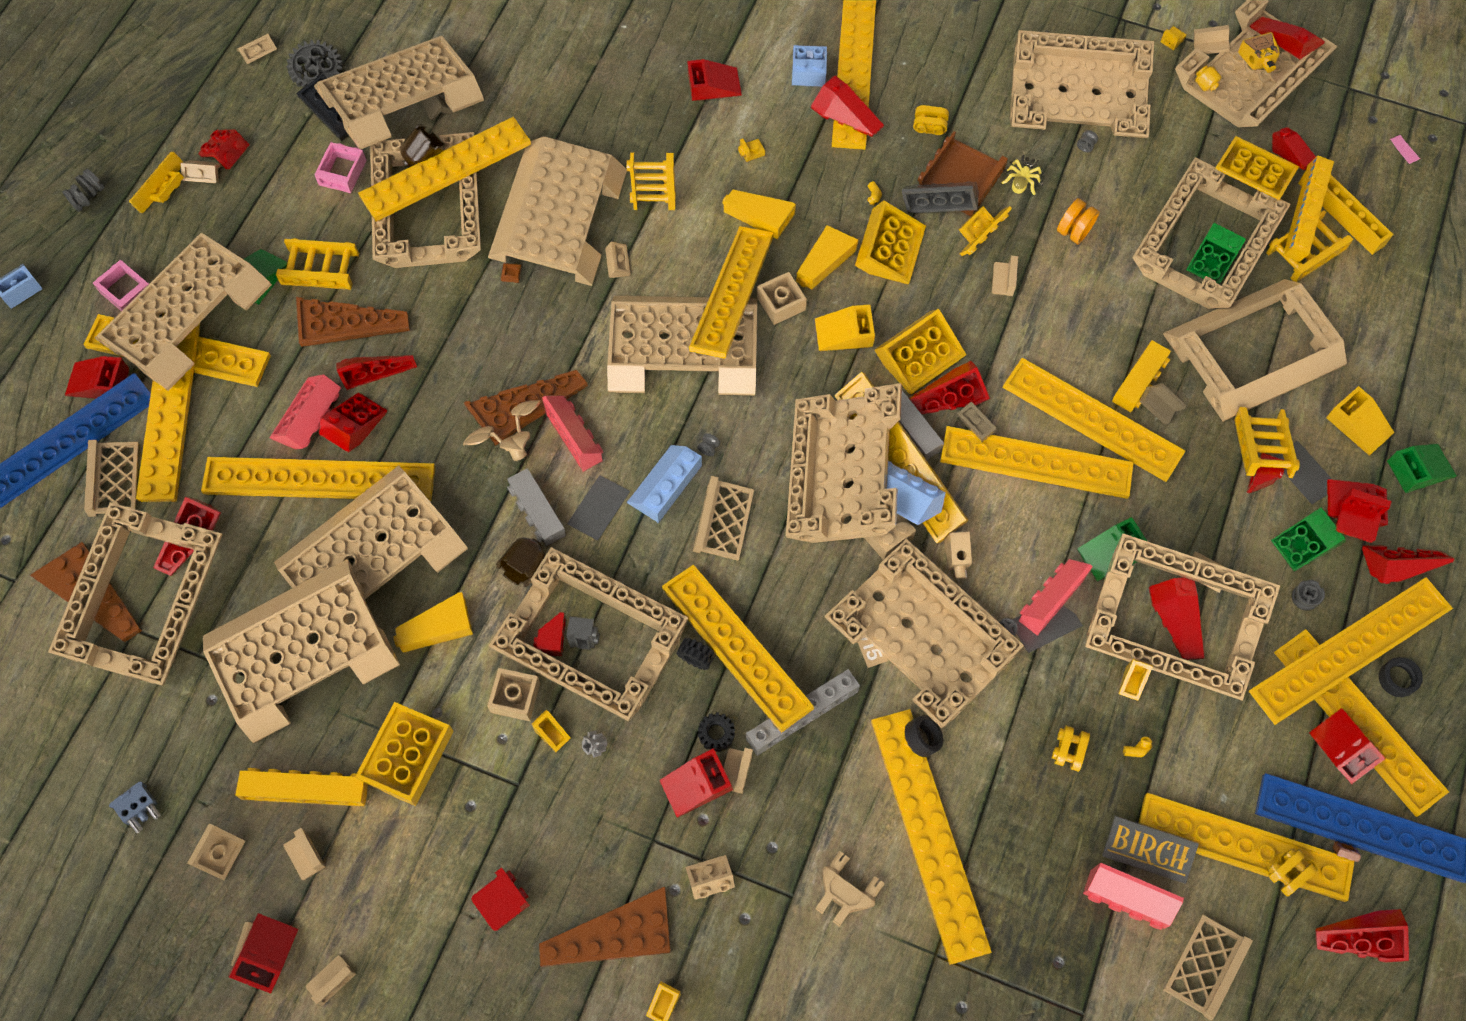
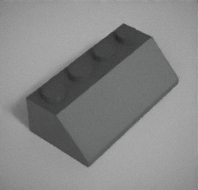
(941, 197)

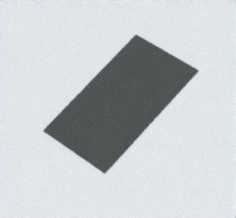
(1310, 477)
(598, 507)
(1060, 625)

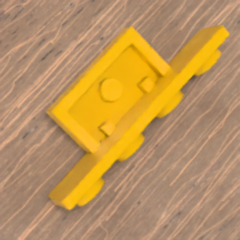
(159, 184)
(978, 227)

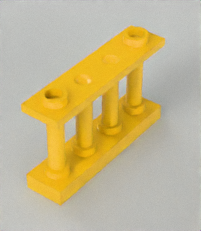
(667, 176)
(1313, 261)
(317, 279)
(1249, 448)

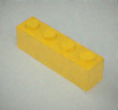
(1141, 376)

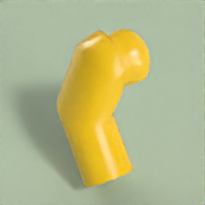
(876, 193)
(1140, 749)

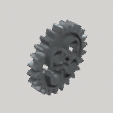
(314, 64)

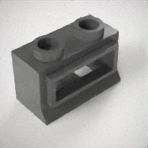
(582, 633)

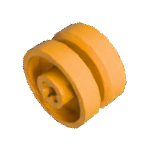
(1078, 221)

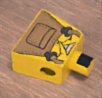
(1260, 52)

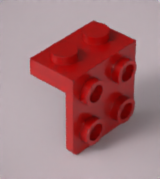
(225, 147)
(1361, 514)
(500, 900)

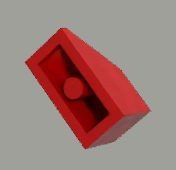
(1264, 475)
(551, 636)

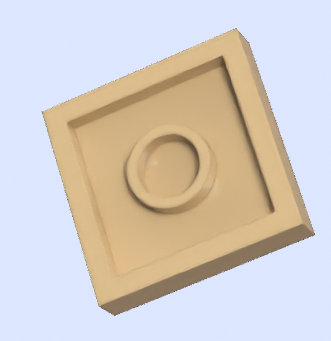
(216, 852)

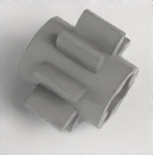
(594, 743)

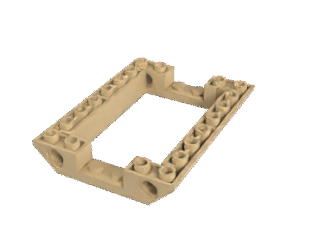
(1208, 180)
(400, 254)
(1219, 391)
(561, 567)
(95, 578)
(1258, 610)

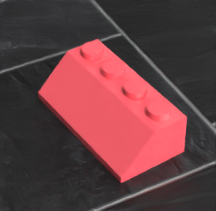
(305, 412)
(572, 431)
(1054, 595)
(1132, 896)

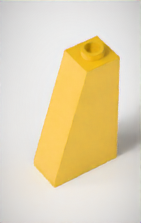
(759, 211)
(826, 255)
(436, 625)

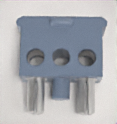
(129, 800)

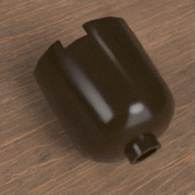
(420, 146)
(521, 560)

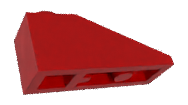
(1292, 147)

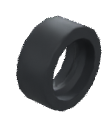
(1410, 667)
(915, 740)

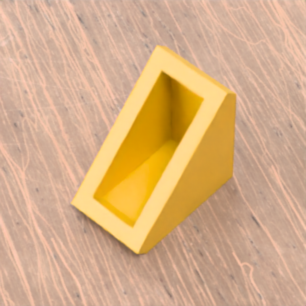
(1135, 678)
(550, 731)
(663, 1002)

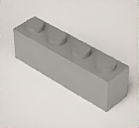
(919, 429)
(536, 507)

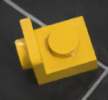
(1173, 38)
(751, 150)

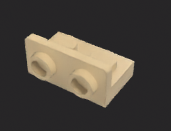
(710, 877)

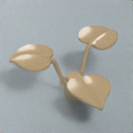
(513, 444)

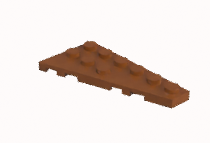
(341, 321)
(496, 409)
(61, 578)
(625, 932)

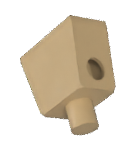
(958, 546)

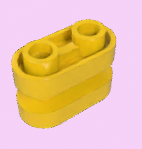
(931, 120)
(1061, 753)
(1279, 871)

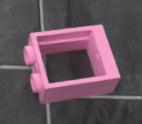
(337, 181)
(114, 274)

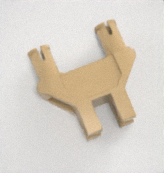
(844, 893)

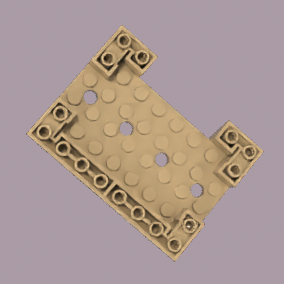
(1081, 66)
(434, 69)
(678, 316)
(158, 337)
(823, 467)
(355, 534)
(940, 617)
(285, 628)

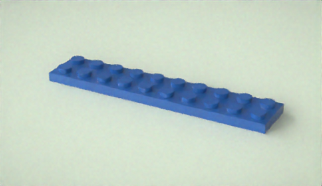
(71, 437)
(1362, 827)

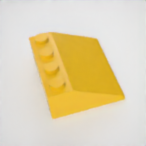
(1257, 167)
(890, 244)
(921, 351)
(405, 753)

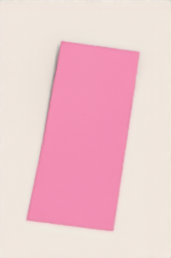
(1404, 149)

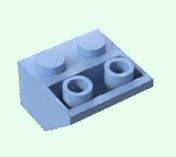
(809, 65)
(18, 286)

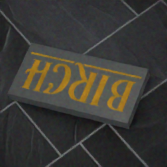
(1150, 849)

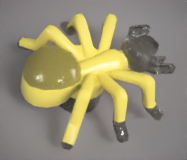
(1023, 175)

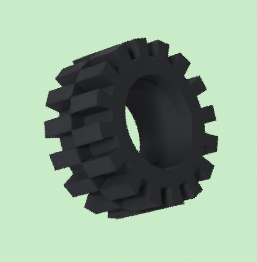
(696, 653)
(710, 721)

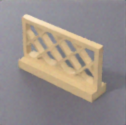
(94, 473)
(708, 511)
(1227, 973)

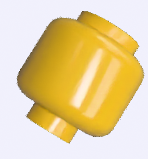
(1208, 78)

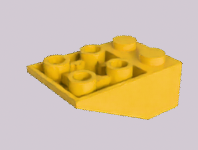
(846, 329)
(1361, 421)

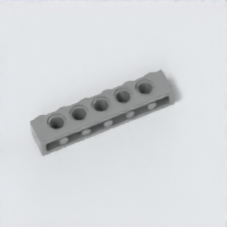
(823, 700)

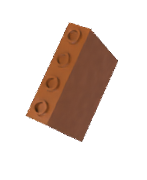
(963, 164)

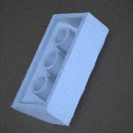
(666, 482)
(915, 497)

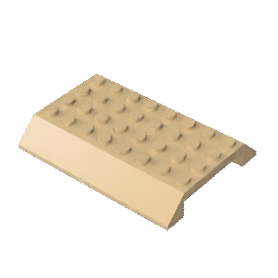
(1245, 93)
(555, 206)

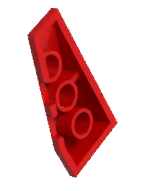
(1289, 37)
(842, 104)
(364, 370)
(952, 390)
(193, 513)
(1401, 563)
(1179, 610)
(1374, 934)

